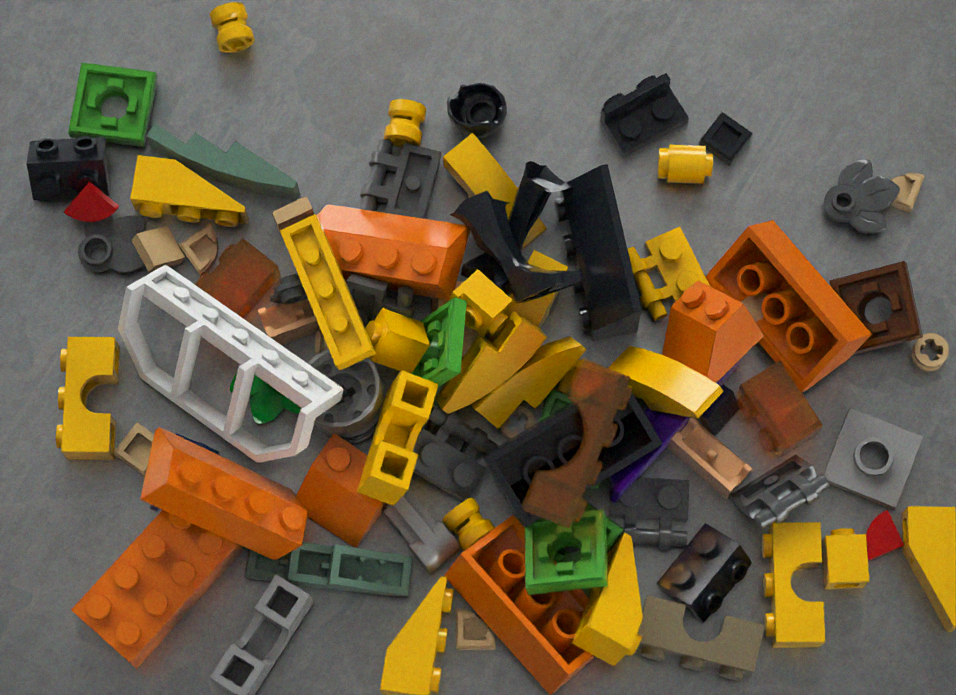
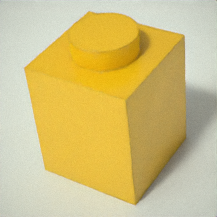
(397, 340)
(844, 559)

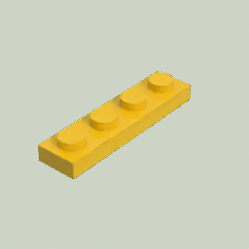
(327, 292)

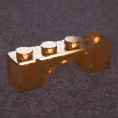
(597, 396)

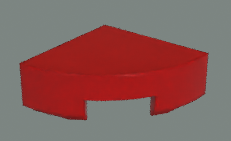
(91, 205)
(882, 536)

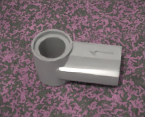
(427, 539)

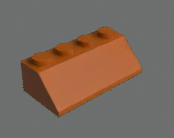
(396, 249)
(803, 315)
(222, 496)
(532, 626)

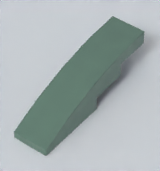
(234, 168)
(336, 569)

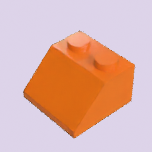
(709, 331)
(332, 493)

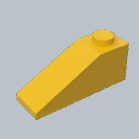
(614, 611)

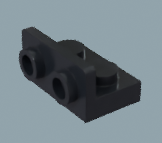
(642, 114)

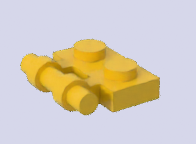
(676, 266)

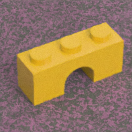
(87, 365)
(391, 452)
(792, 620)

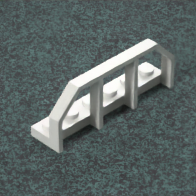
(237, 339)

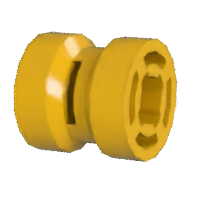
(232, 27)
(405, 122)
(467, 523)

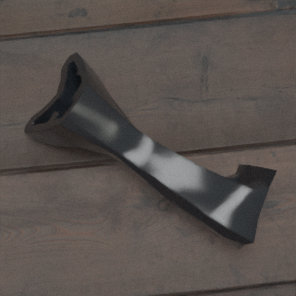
(529, 202)
(493, 235)

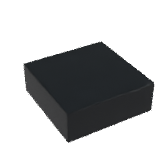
(725, 138)
(720, 411)

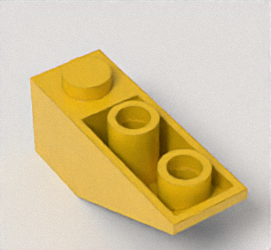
(173, 189)
(931, 553)
(413, 652)

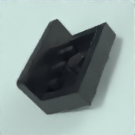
(66, 165)
(705, 572)

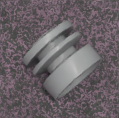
(366, 390)

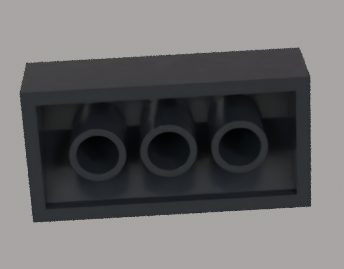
(601, 253)
(557, 441)

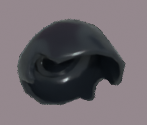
(477, 109)

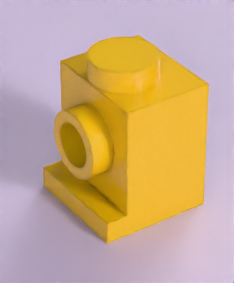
(485, 304)

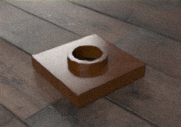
(889, 283)

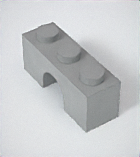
(273, 624)

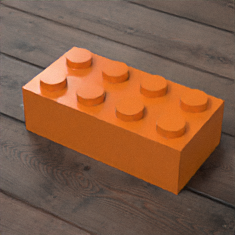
(154, 585)

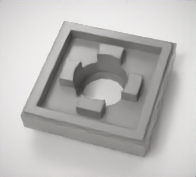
(849, 474)

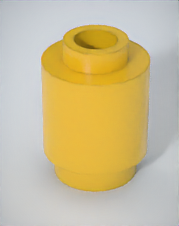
(684, 164)

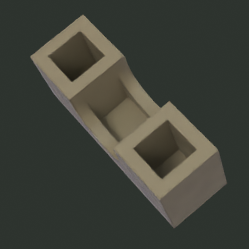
(731, 651)

